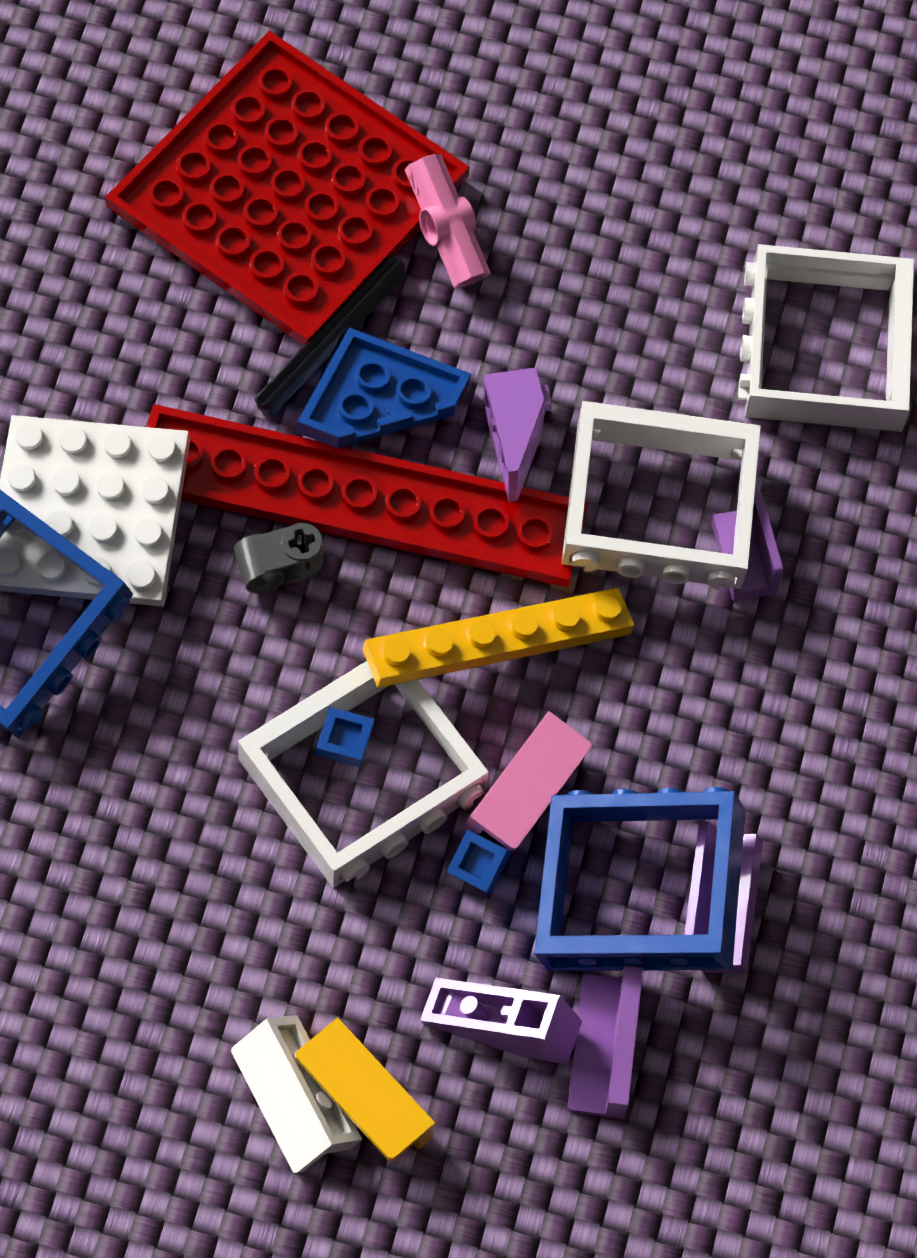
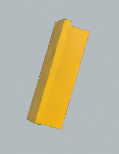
(365, 1091)

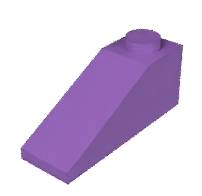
(515, 417)
(504, 1018)

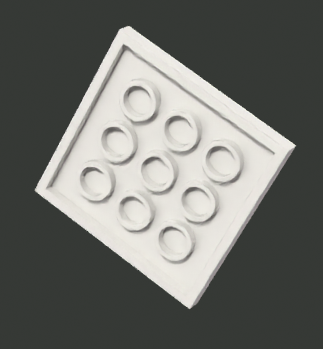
(102, 490)

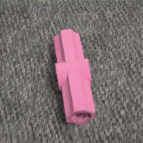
(447, 221)

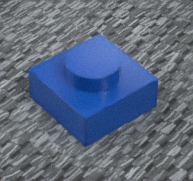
(345, 737)
(479, 861)

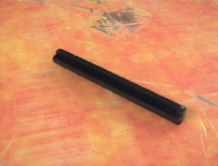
(329, 337)

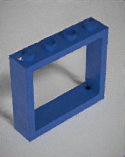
(83, 636)
(651, 952)

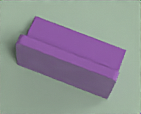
(764, 559)

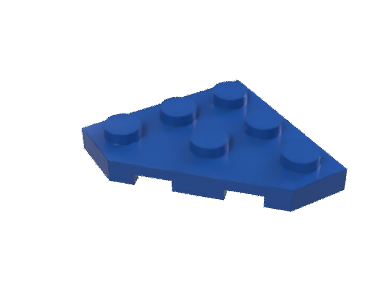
(379, 391)

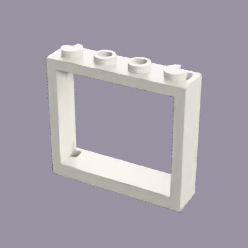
(833, 269)
(668, 433)
(393, 835)

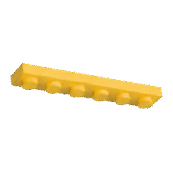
(497, 637)

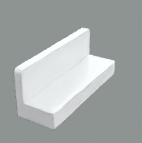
(292, 1102)

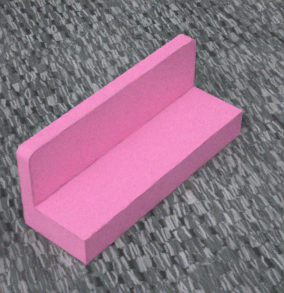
(529, 782)

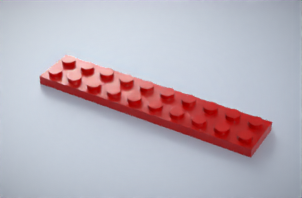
(371, 497)

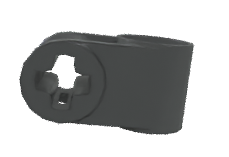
(276, 557)

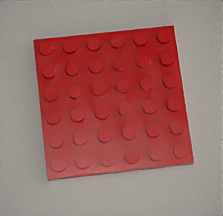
(282, 187)

